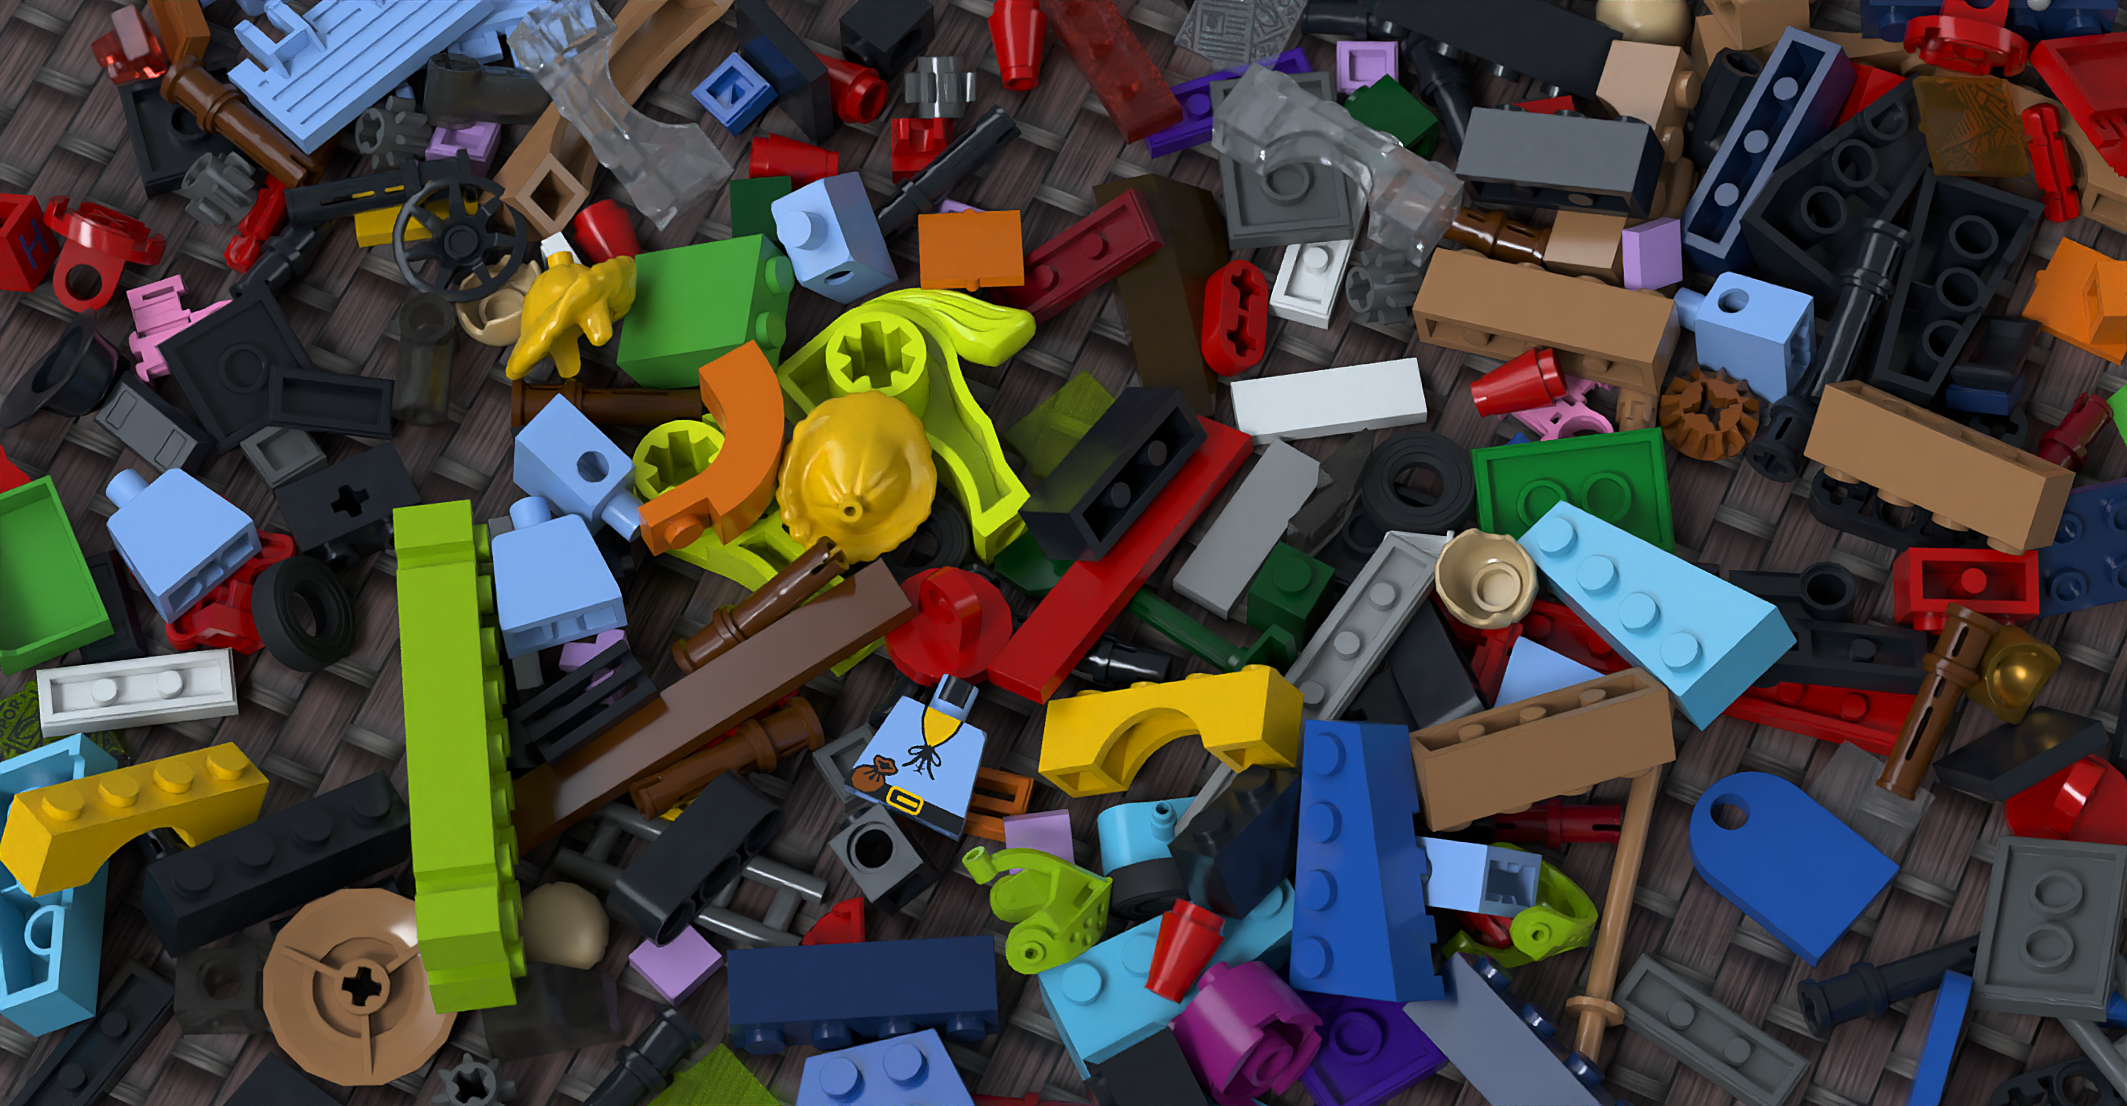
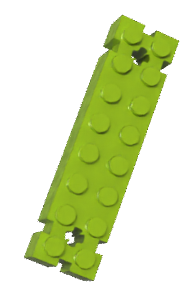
(458, 759)

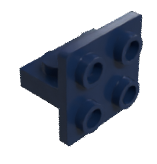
(2088, 552)

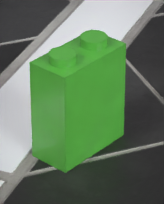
(702, 305)

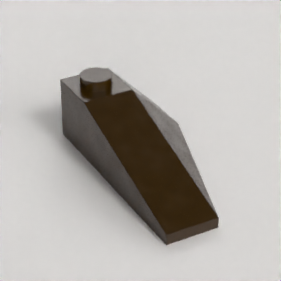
(1165, 292)

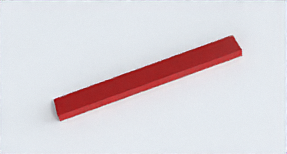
(1817, 711)

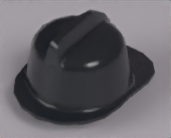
(69, 377)

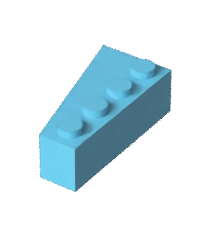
(1658, 610)
(53, 939)
(1103, 990)

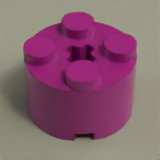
(1246, 1033)

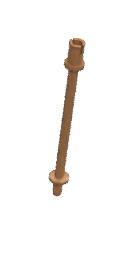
(1595, 1008)

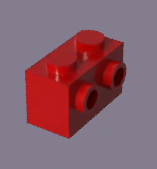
(1979, 579)

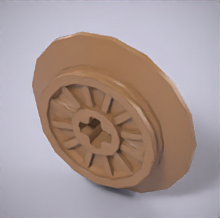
(320, 1019)

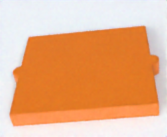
(970, 250)
(2060, 300)

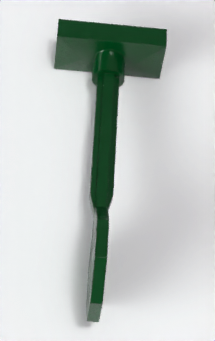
(1032, 573)

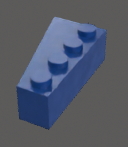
(1360, 869)

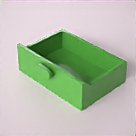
(44, 581)

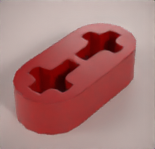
(1228, 316)

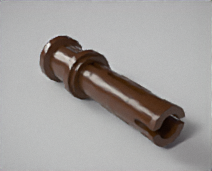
(223, 111)
(1499, 236)
(607, 405)
(762, 608)
(754, 748)
(1904, 776)

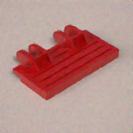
(2092, 85)

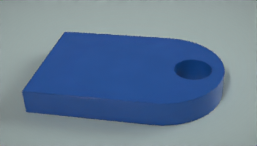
(1789, 864)
(1939, 1040)

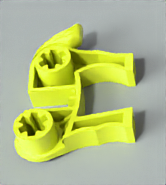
(891, 345)

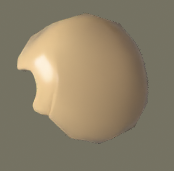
(1648, 20)
(498, 316)
(1486, 579)
(564, 926)

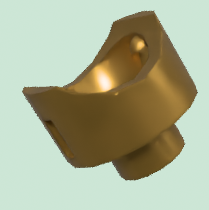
(2012, 673)

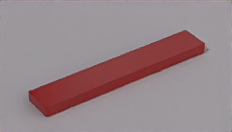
(1096, 592)

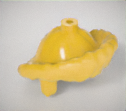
(567, 304)
(857, 476)

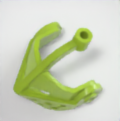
(1055, 901)
(1557, 922)

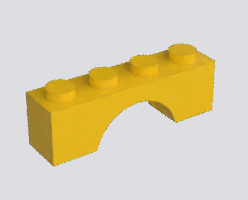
(1105, 737)
(69, 829)

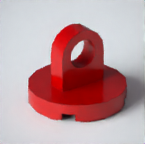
(1967, 39)
(98, 239)
(956, 628)
(2073, 805)

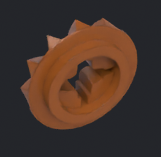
(1694, 433)

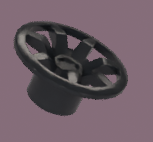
(460, 242)

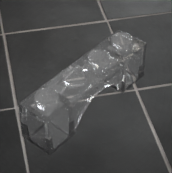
(1277, 123)
(658, 163)

